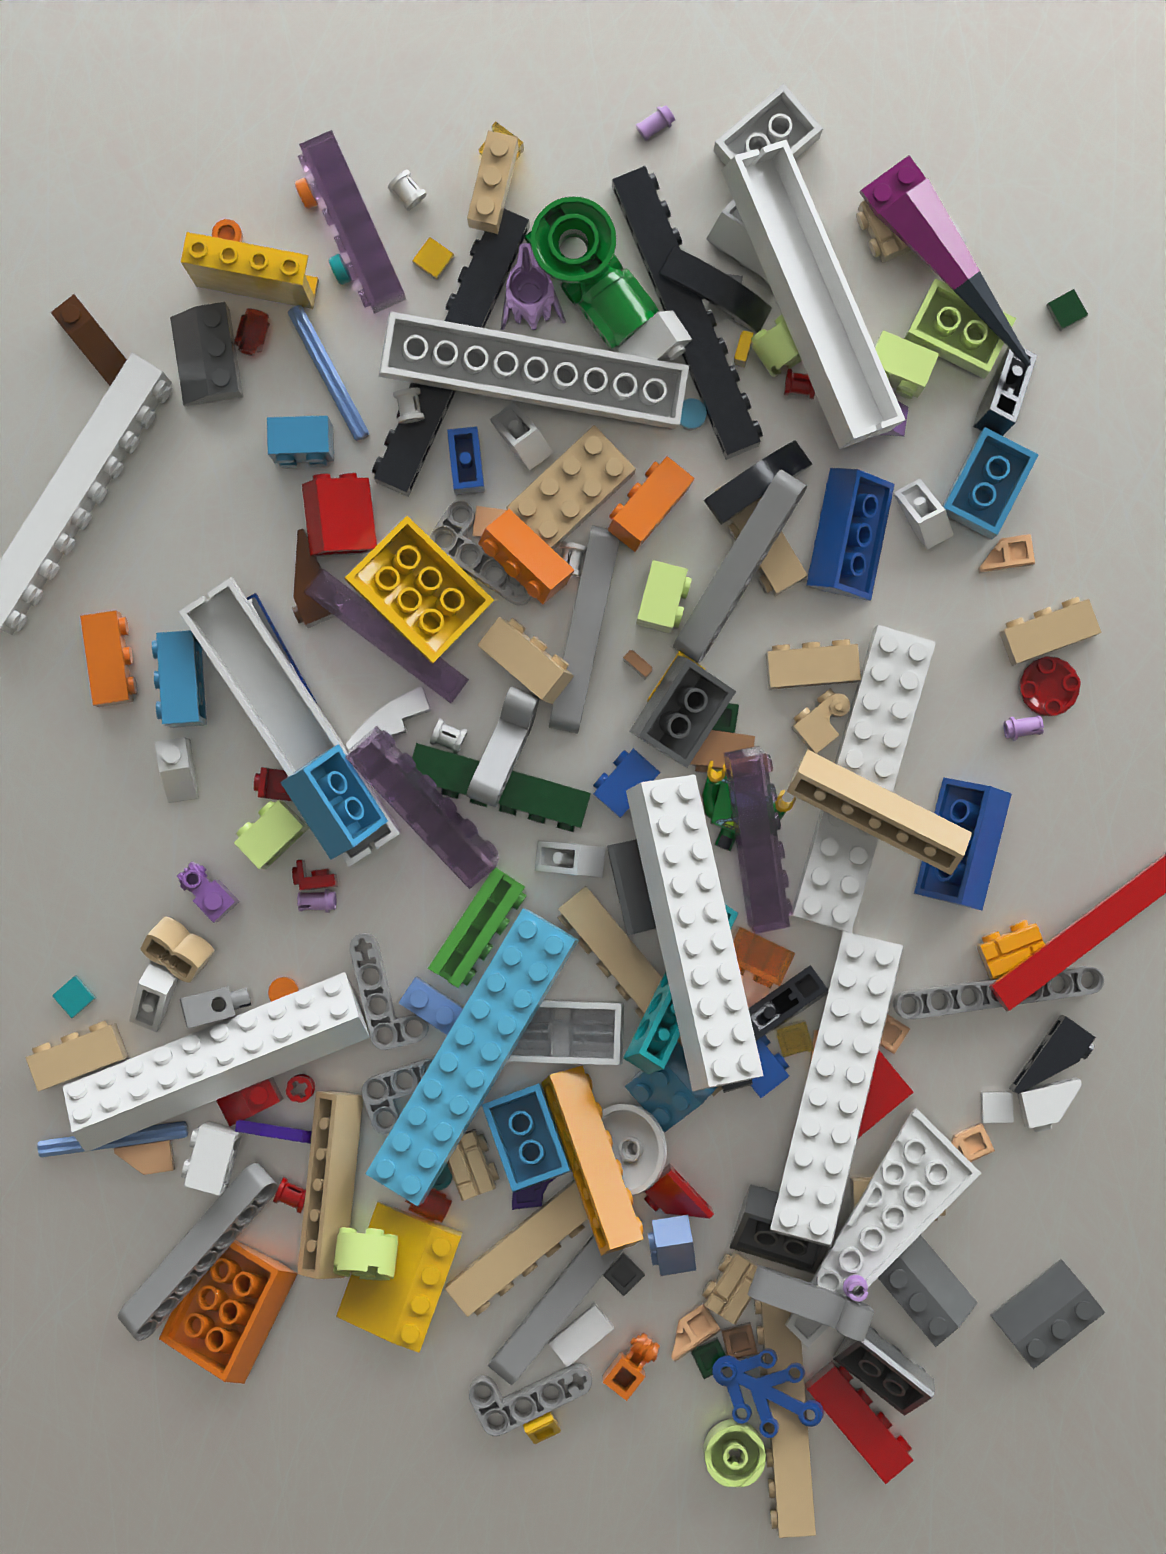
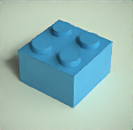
(300, 440)
(669, 1091)

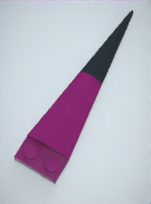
(917, 216)

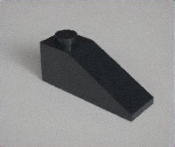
(1005, 394)
(786, 1002)
(1058, 1051)

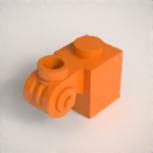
(627, 1369)

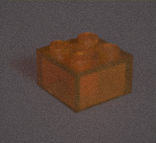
(761, 957)

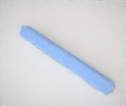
(328, 372)
(151, 1134)

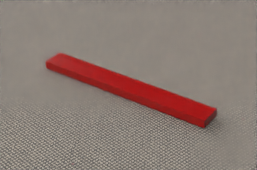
(1081, 936)

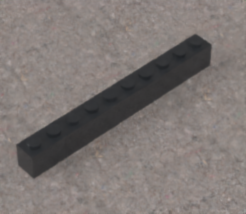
(471, 306)
(706, 353)

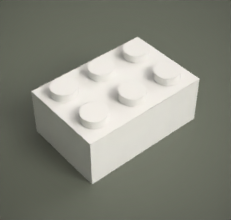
(770, 122)

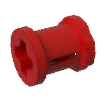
(798, 384)
(309, 1091)
(290, 1195)

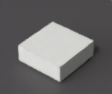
(997, 1107)

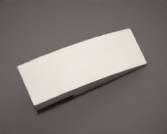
(393, 714)

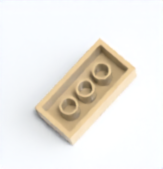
(573, 487)

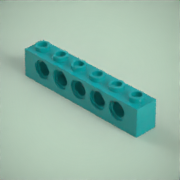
(659, 1027)

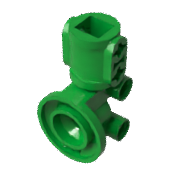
(605, 294)

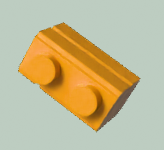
(1006, 951)

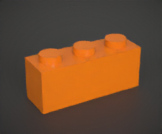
(649, 503)
(525, 556)
(108, 658)

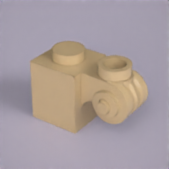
(814, 726)

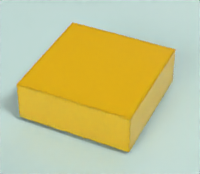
(433, 258)
(743, 348)
(542, 1428)

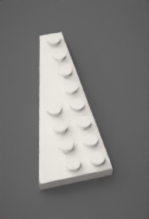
(900, 1202)

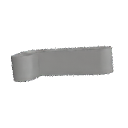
(483, 563)
(504, 747)
(381, 990)
(391, 1092)
(812, 1302)
(533, 1393)

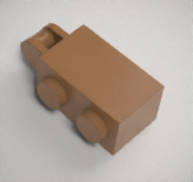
(717, 744)

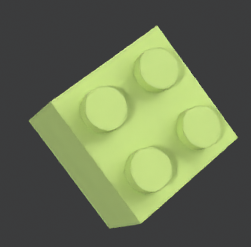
(905, 364)
(662, 596)
(270, 834)

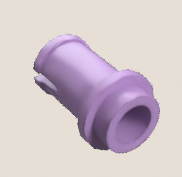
(655, 122)
(1023, 727)
(317, 901)
(853, 1281)

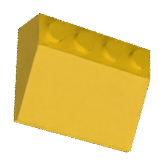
(419, 589)
(405, 1305)

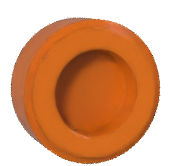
(306, 193)
(227, 230)
(282, 987)

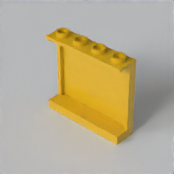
(249, 270)

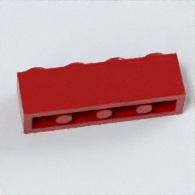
(859, 1422)

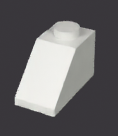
(658, 338)
(521, 436)
(924, 514)
(177, 769)
(570, 859)
(153, 996)
(1047, 1103)

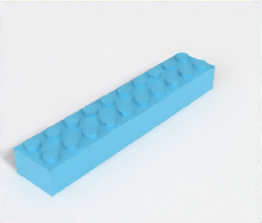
(472, 1057)

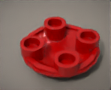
(1049, 686)

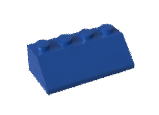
(850, 533)
(983, 813)

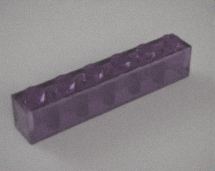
(352, 221)
(376, 630)
(423, 807)
(757, 839)

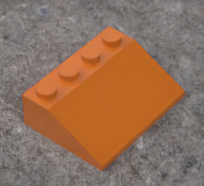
(230, 1312)

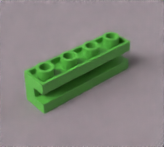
(477, 927)

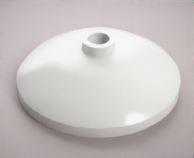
(630, 1126)

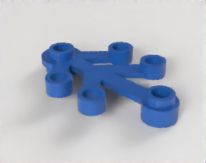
(763, 1389)

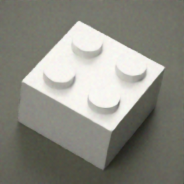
(212, 1158)

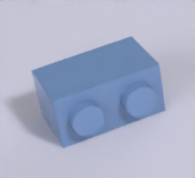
(431, 1005)
(672, 1245)

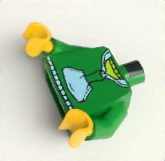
(718, 806)

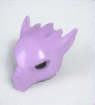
(529, 291)

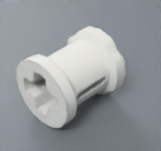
(407, 190)
(408, 405)
(572, 554)
(448, 736)

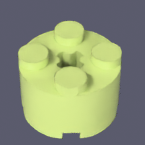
(776, 347)
(365, 1255)
(734, 1470)

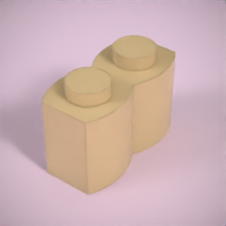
(177, 949)

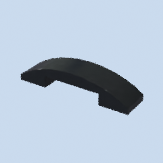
(716, 288)
(754, 481)

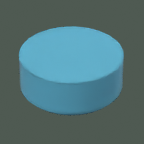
(693, 414)

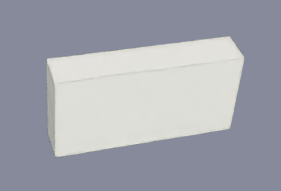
(581, 1335)

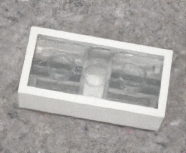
(573, 1034)

